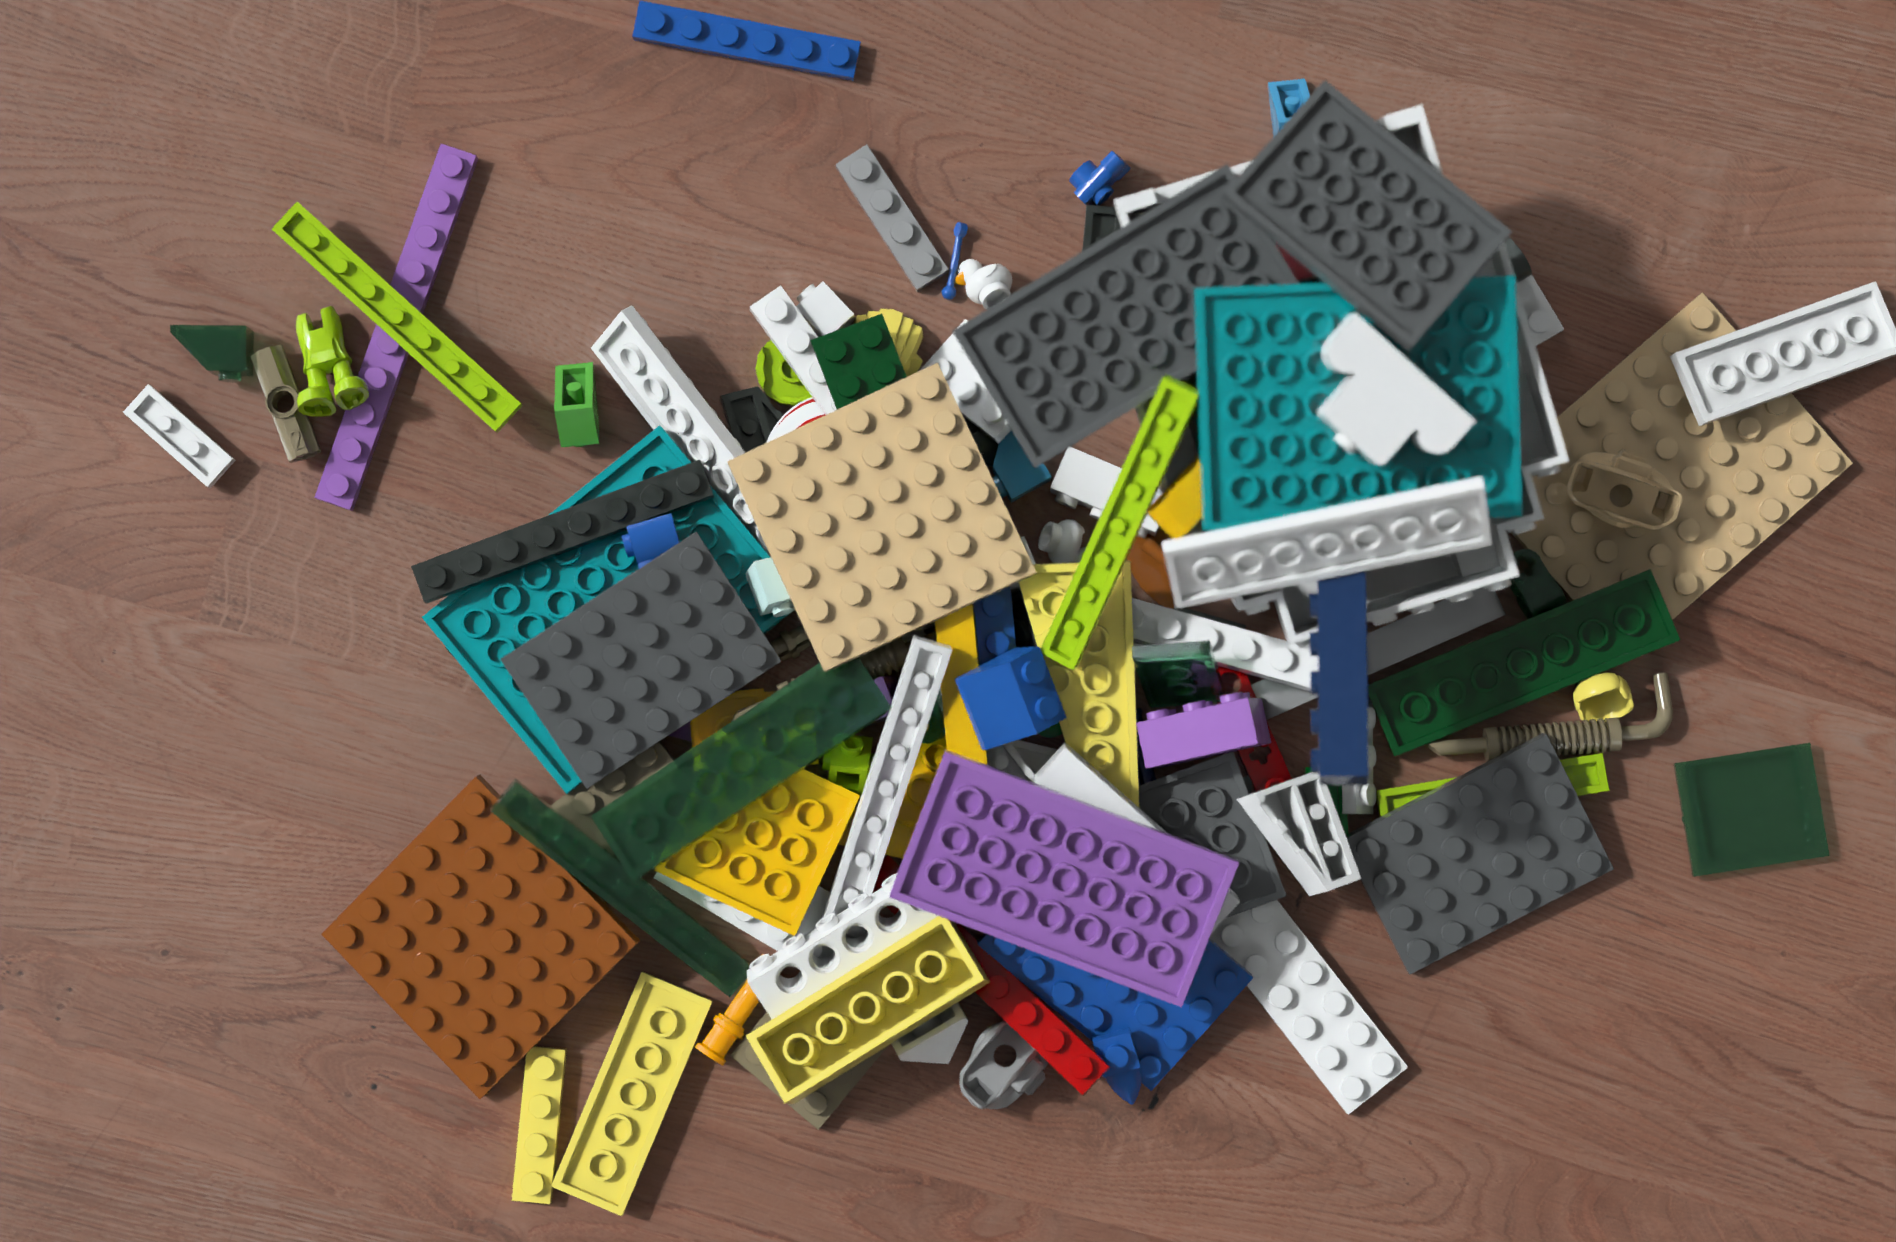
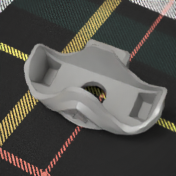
(996, 1086)

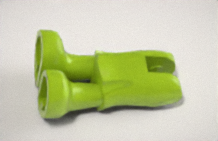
(326, 354)

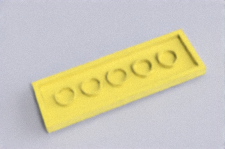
(632, 1093)

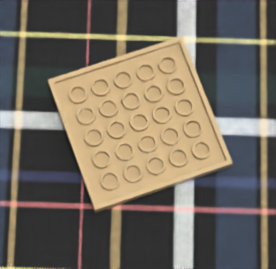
(881, 517)

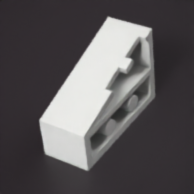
(1304, 832)

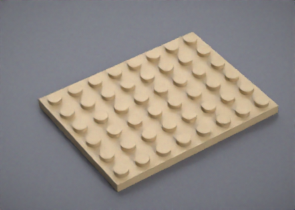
(1734, 474)

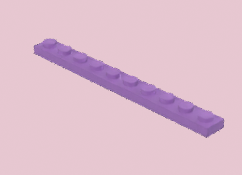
(384, 356)

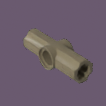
(277, 381)

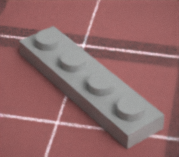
(892, 218)

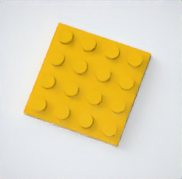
(770, 852)

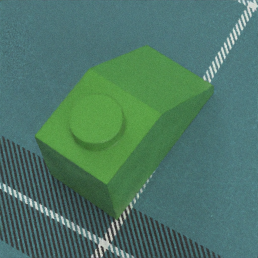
(576, 405)

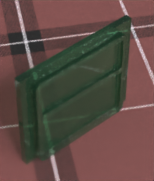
(1751, 809)

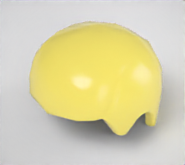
(1603, 697)

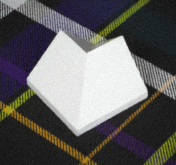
(934, 1039)

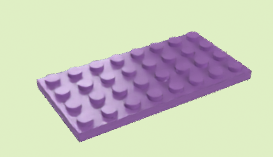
(1063, 878)

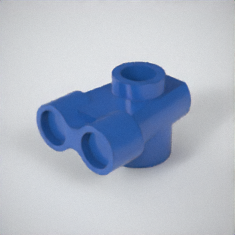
(1095, 182)

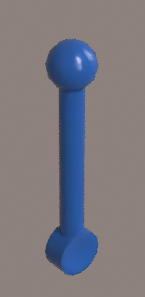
(960, 232)

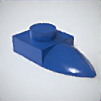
(1120, 1054)

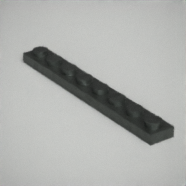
(561, 531)

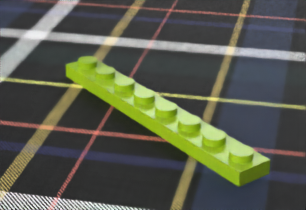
(397, 317)
(1120, 521)

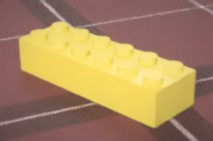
(867, 1009)

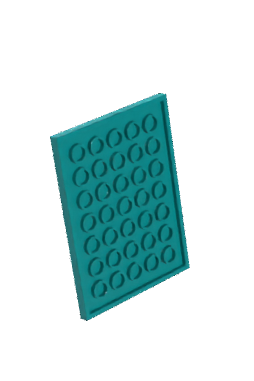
(1266, 380)
(511, 609)

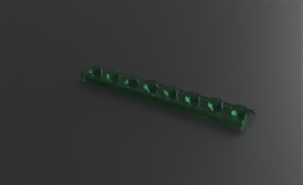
(609, 880)

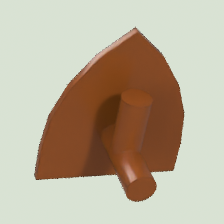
(1150, 568)

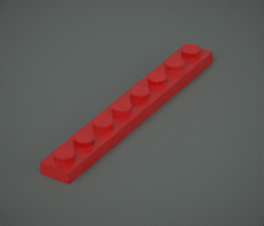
(1026, 1012)

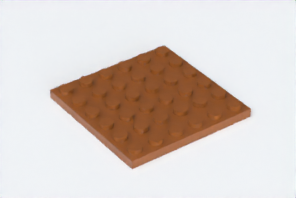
(479, 939)

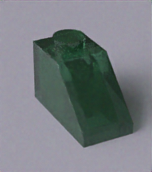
(219, 348)

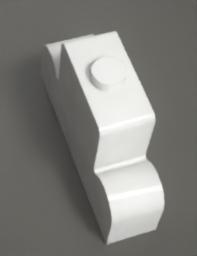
(1384, 398)

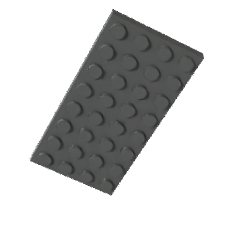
(1114, 317)

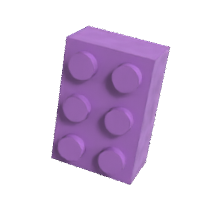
(1203, 730)

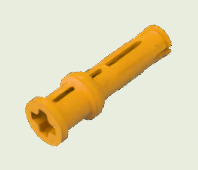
(729, 1025)

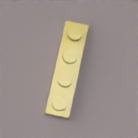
(539, 1125)

